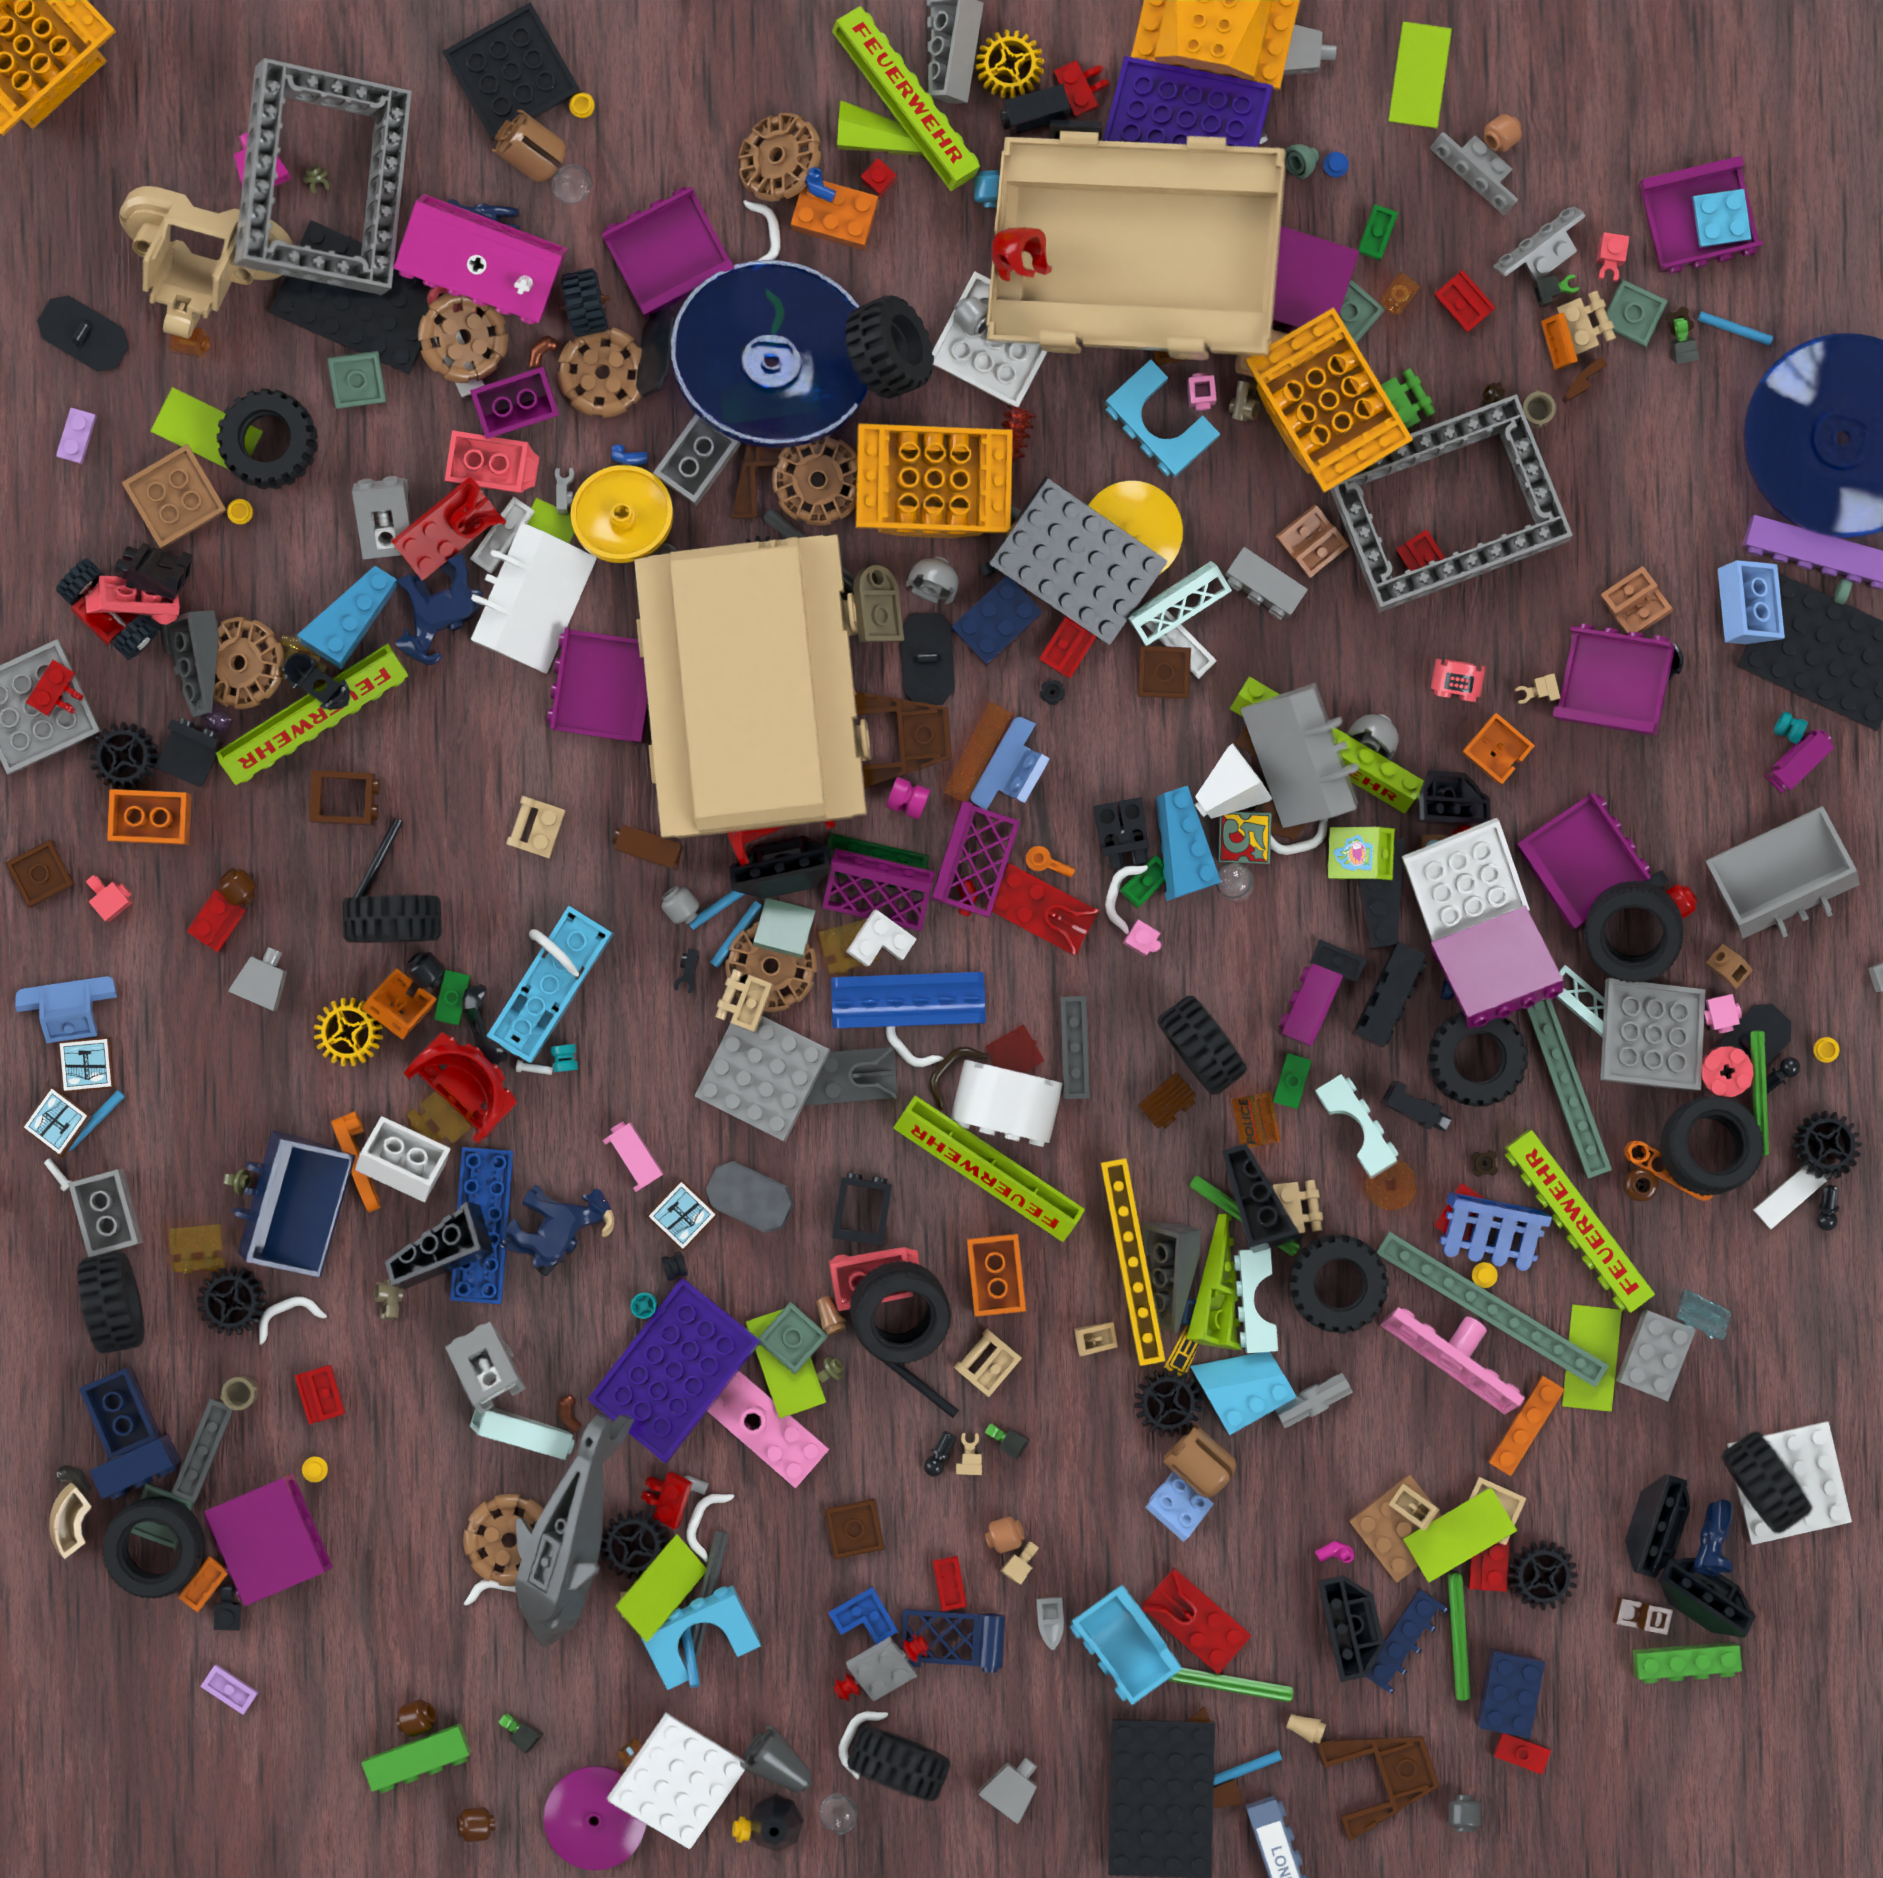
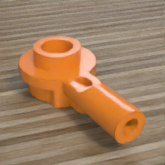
(1039, 859)

